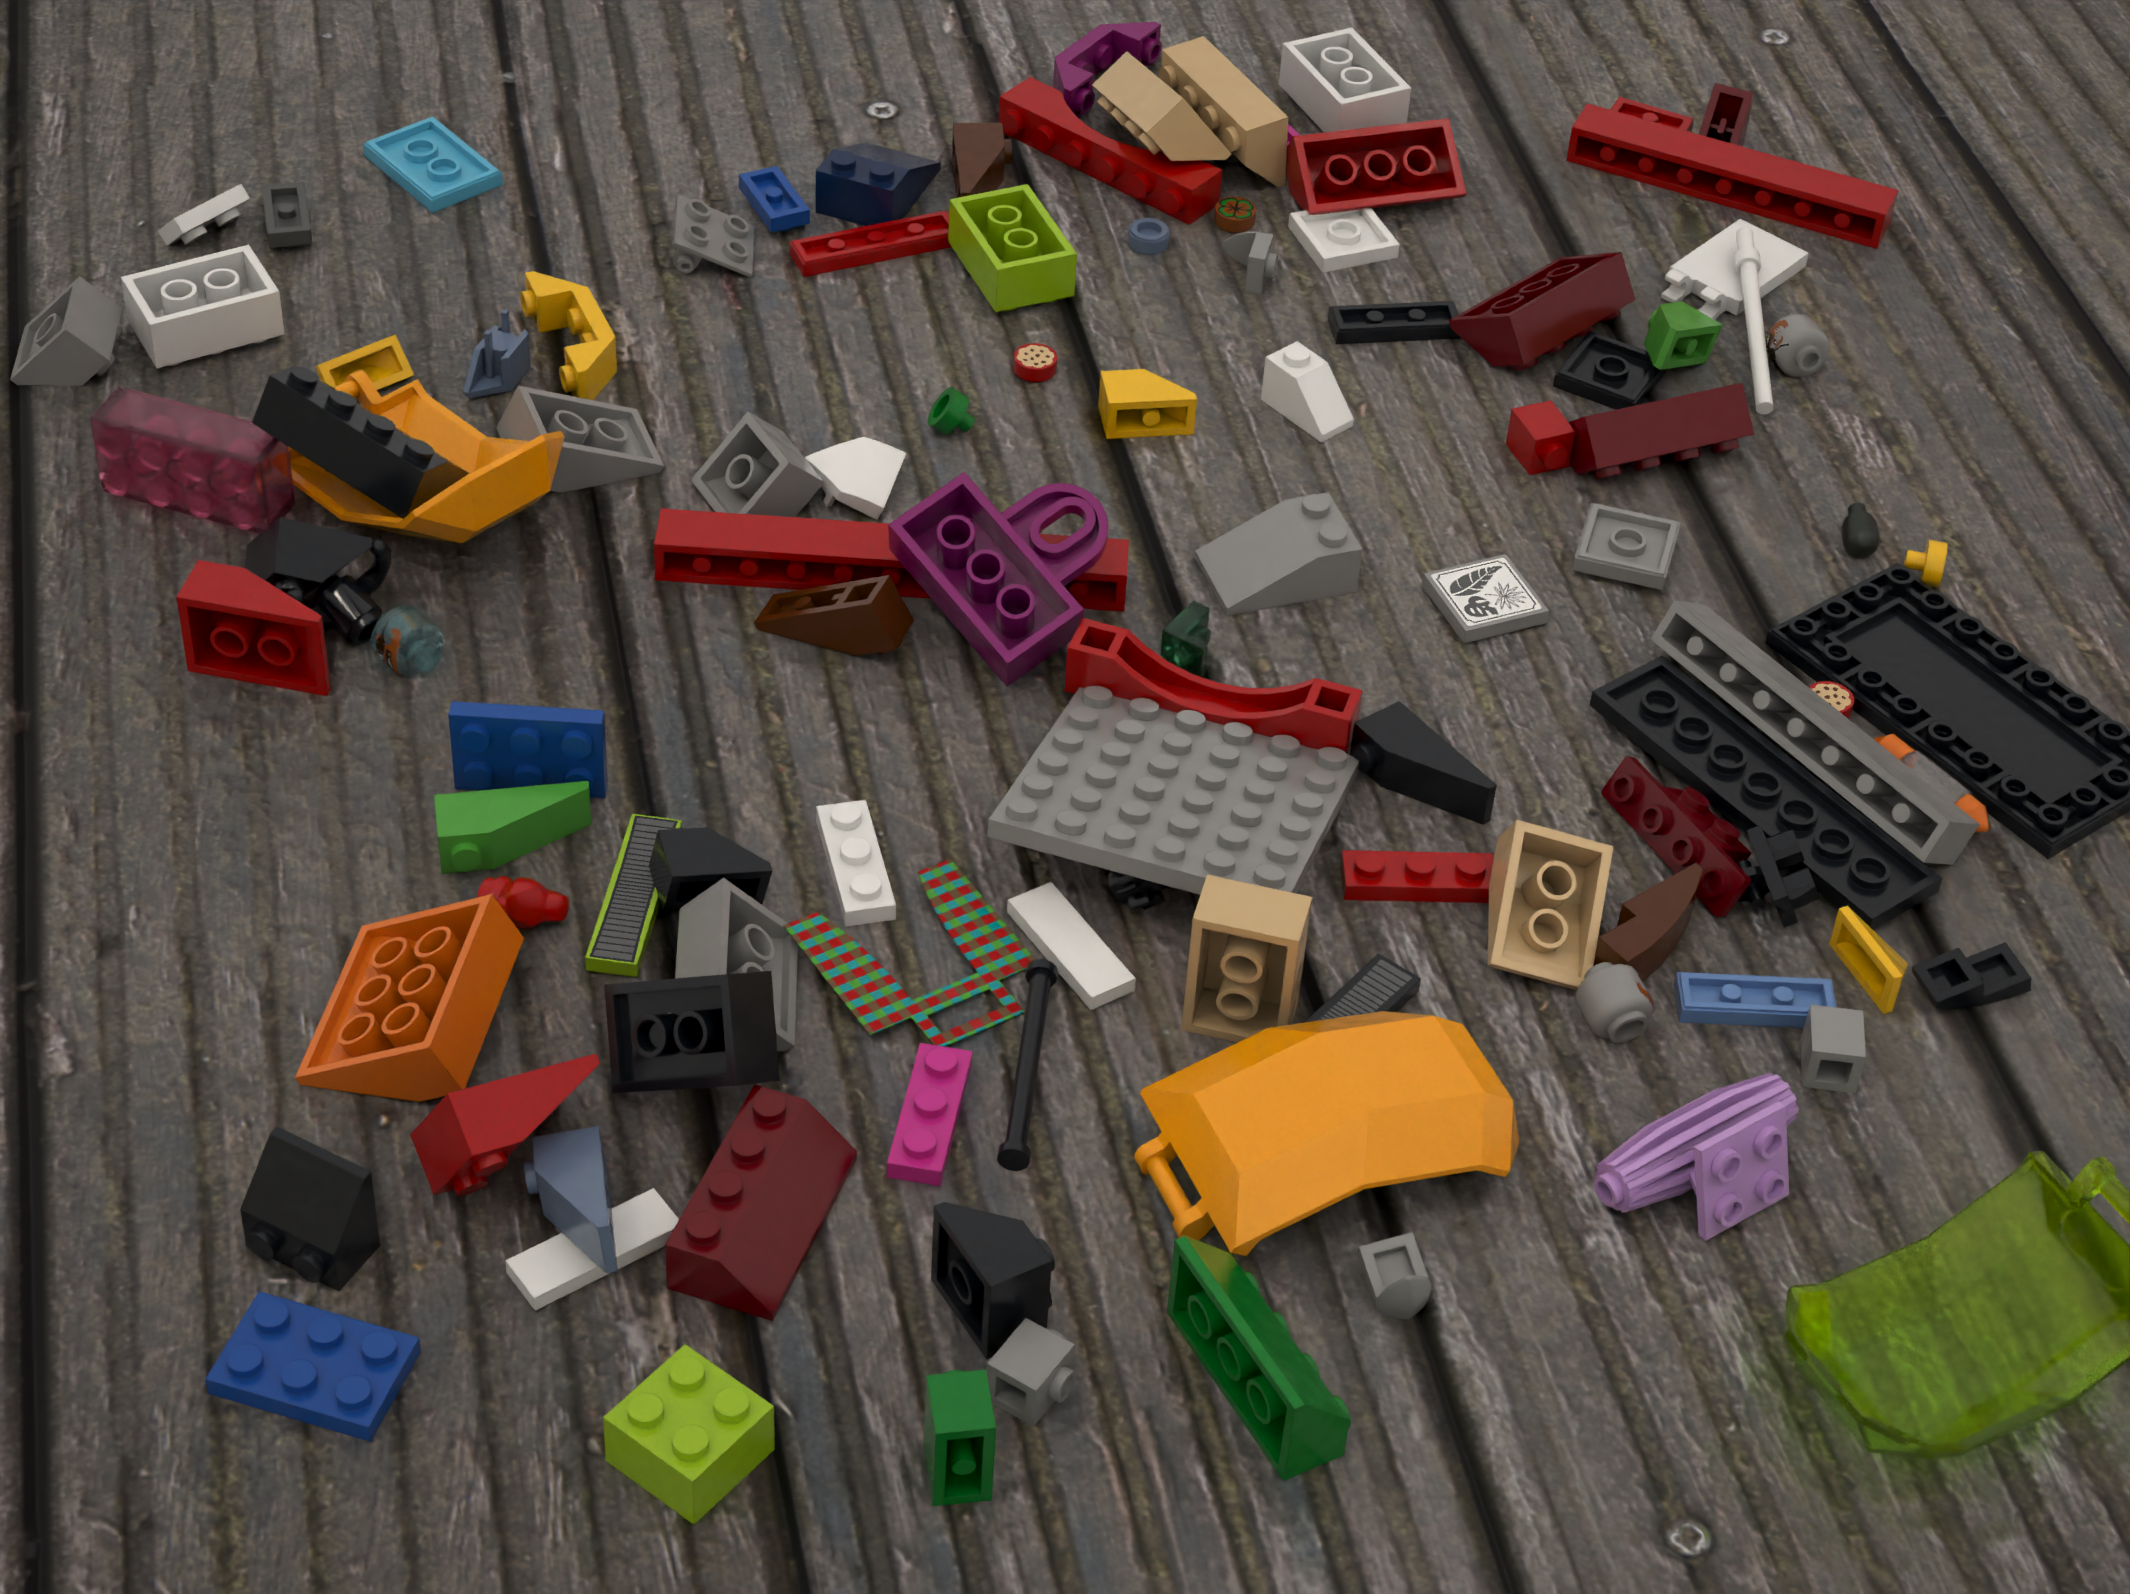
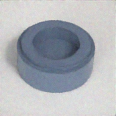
(1148, 236)

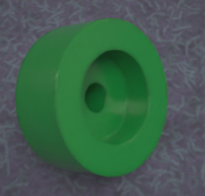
(950, 412)

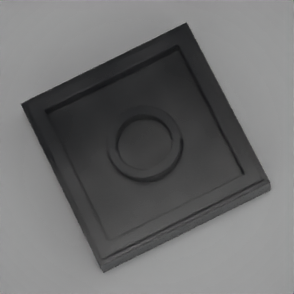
(1608, 372)

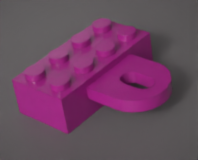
(997, 572)

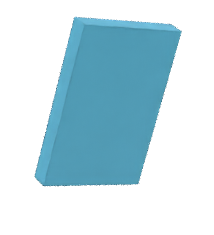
(432, 164)

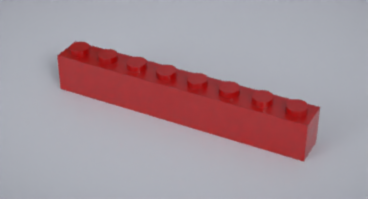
(1732, 175)

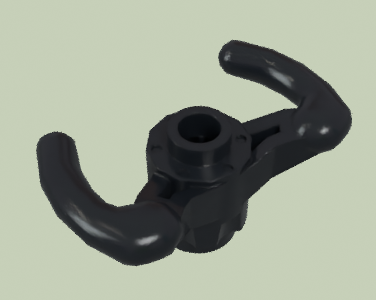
(347, 601)

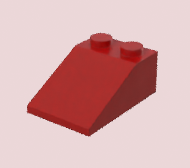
(250, 631)
(483, 1124)

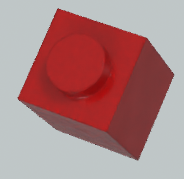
(1540, 437)

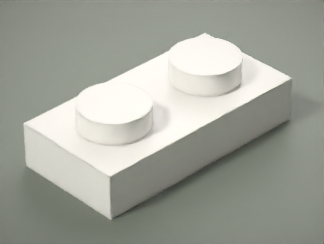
(191, 224)

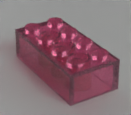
(191, 460)

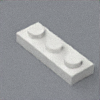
(855, 863)

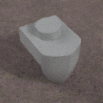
(1255, 252)
(1395, 1276)

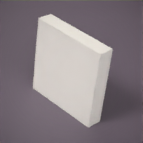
(1343, 238)

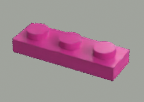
(929, 1114)

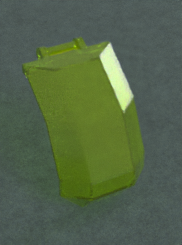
(1978, 1321)

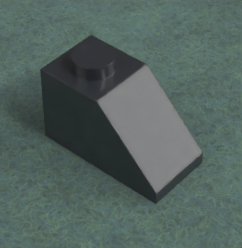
(696, 858)

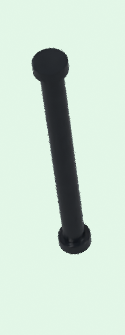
(1014, 1152)

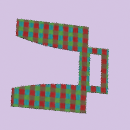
(878, 998)

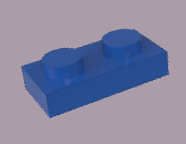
(774, 199)

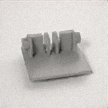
(712, 236)

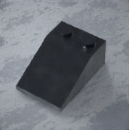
(692, 1032)

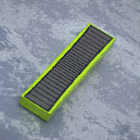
(629, 902)

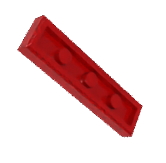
(871, 243)

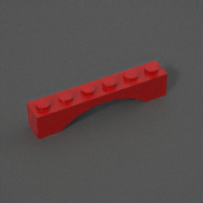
(1046, 123)
(1114, 658)

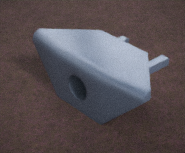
(498, 361)

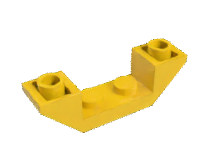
(565, 304)

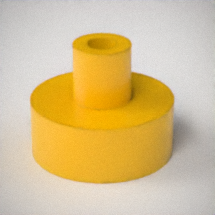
(1929, 563)

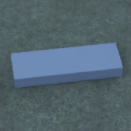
(1749, 999)

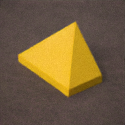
(381, 361)
(1868, 958)

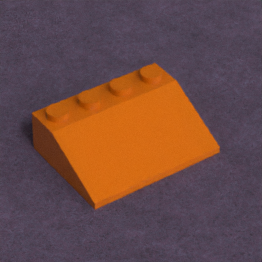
(414, 1003)

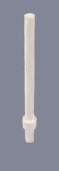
(1747, 266)

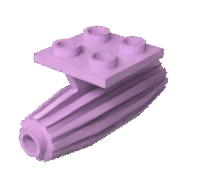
(1720, 1145)

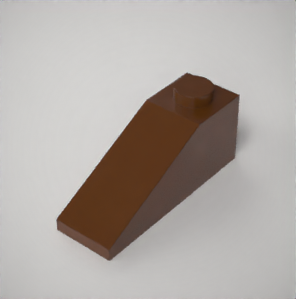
(979, 157)
(844, 616)

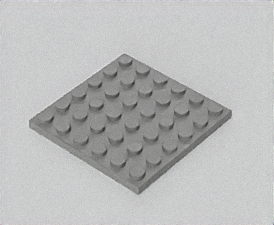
(1174, 796)

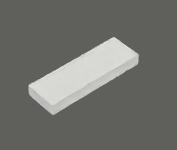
(1071, 945)
(561, 1267)

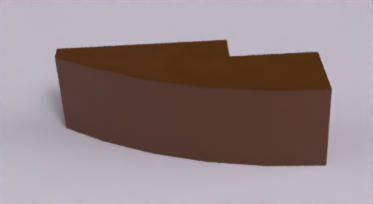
(1651, 924)

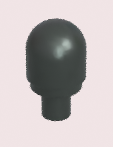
(1860, 532)

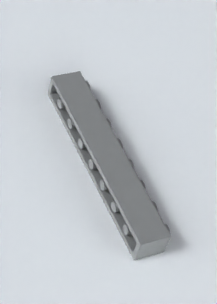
(1815, 733)

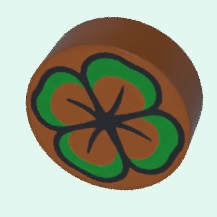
(1235, 214)

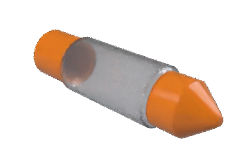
(1937, 778)

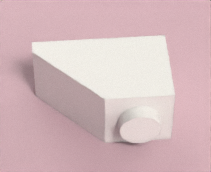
(1305, 392)

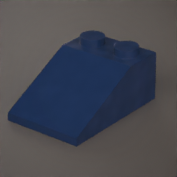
(871, 183)

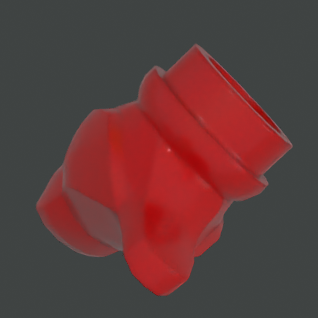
(526, 900)

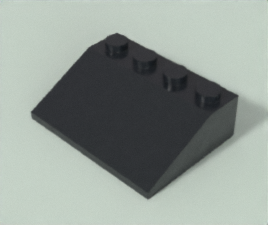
(352, 441)

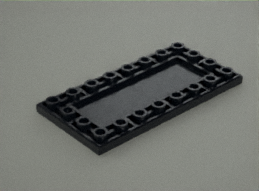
(1969, 703)

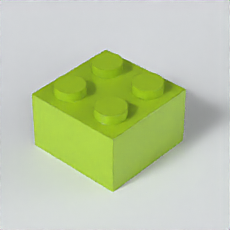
(689, 1433)

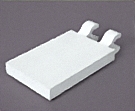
(1712, 272)

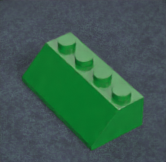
(1254, 1360)

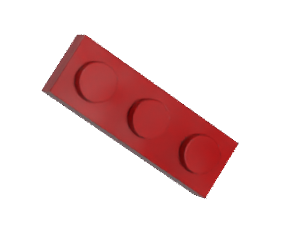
(1416, 876)

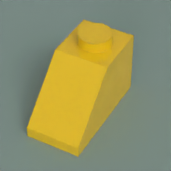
(1144, 405)

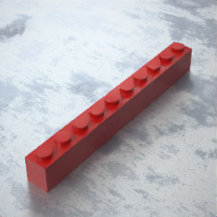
(825, 552)

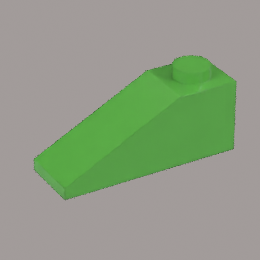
(503, 824)

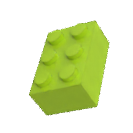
(1012, 248)

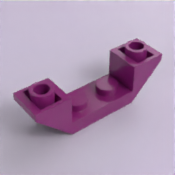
(1096, 51)

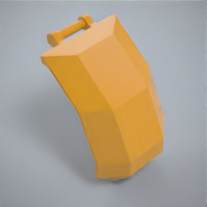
(501, 481)
(1320, 1116)

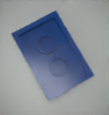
(527, 746)
(313, 1366)

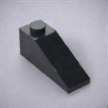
(1418, 763)

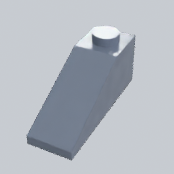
(575, 1190)

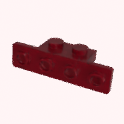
(1682, 832)

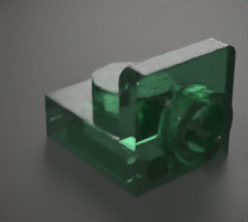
(1187, 639)

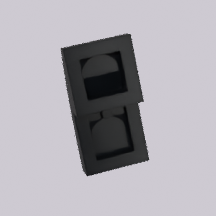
(1974, 980)

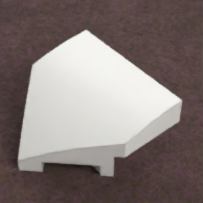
(858, 473)

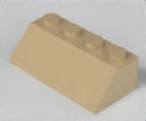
(1229, 105)
(1155, 113)

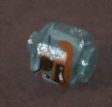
(407, 641)

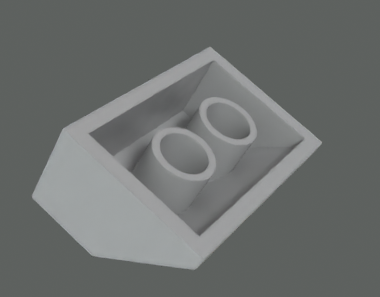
(735, 934)

